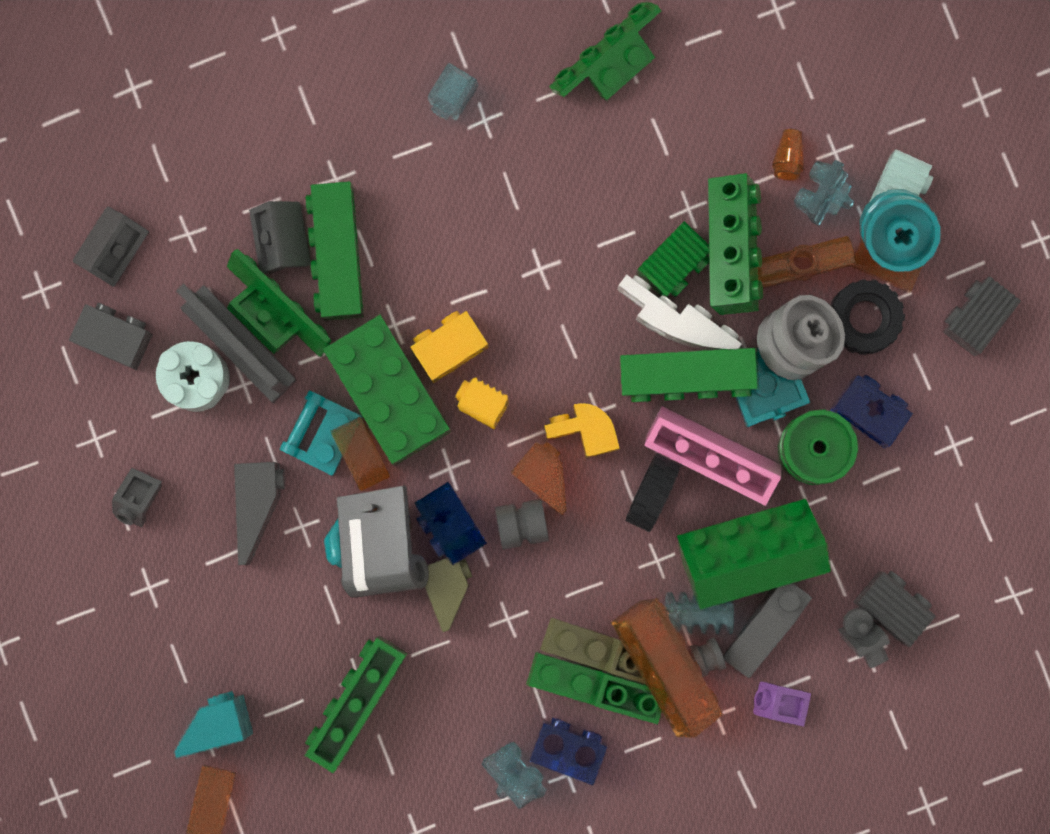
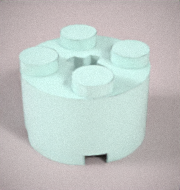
(177, 364)

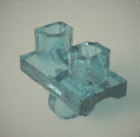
(830, 195)
(514, 778)

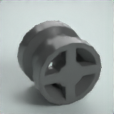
(708, 656)

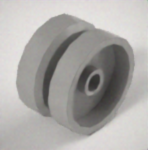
(800, 337)

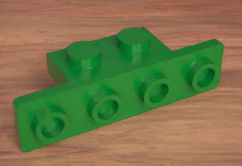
(614, 58)
(269, 311)

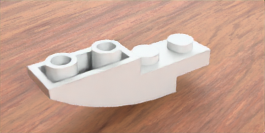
(689, 328)

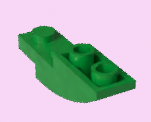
(593, 687)

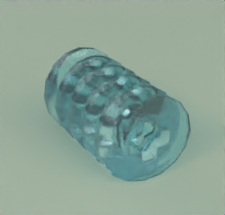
(689, 614)

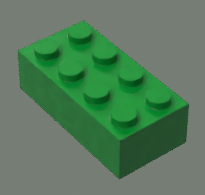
(386, 390)
(753, 553)

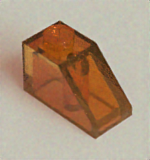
(543, 475)

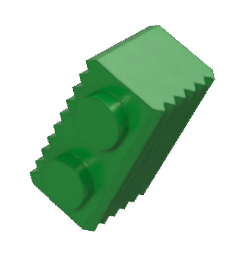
(674, 261)

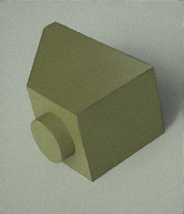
(447, 589)

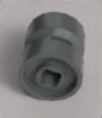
(521, 524)

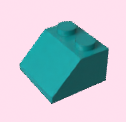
(216, 725)

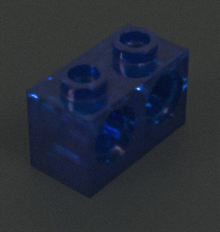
(564, 759)

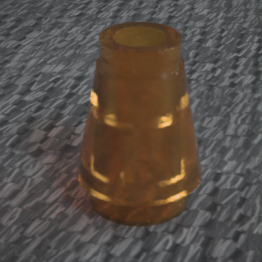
(789, 157)

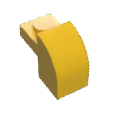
(592, 423)

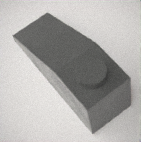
(256, 499)
(766, 628)

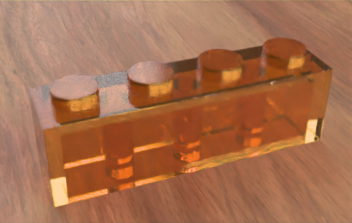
(667, 667)

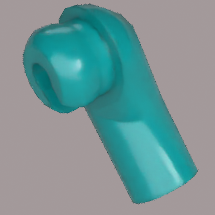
(332, 546)

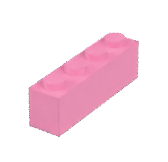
(713, 455)

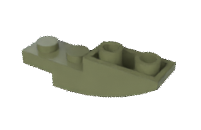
(589, 649)

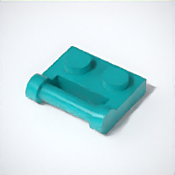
(323, 450)

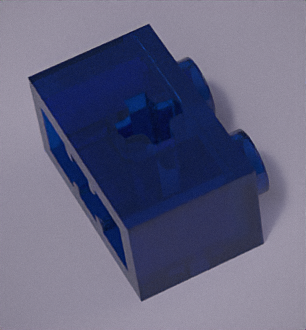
(881, 427)
(450, 524)

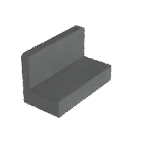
(279, 236)
(110, 246)

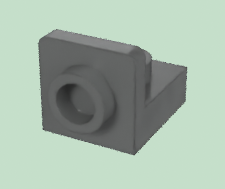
(135, 497)

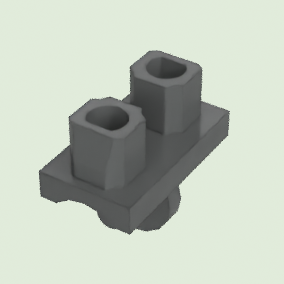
(864, 637)

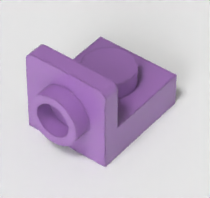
(781, 703)

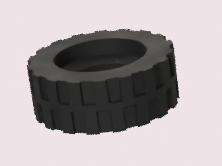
(889, 306)
(653, 492)

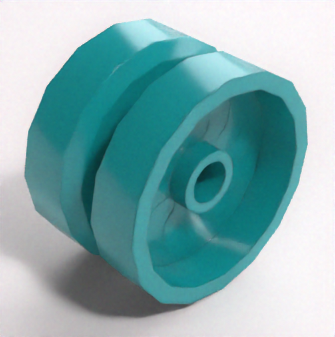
(913, 244)

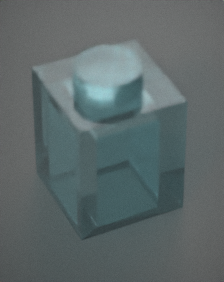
(452, 92)

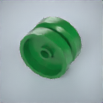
(797, 450)

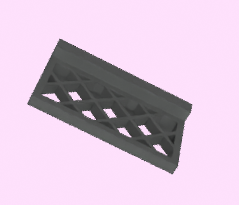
(236, 342)

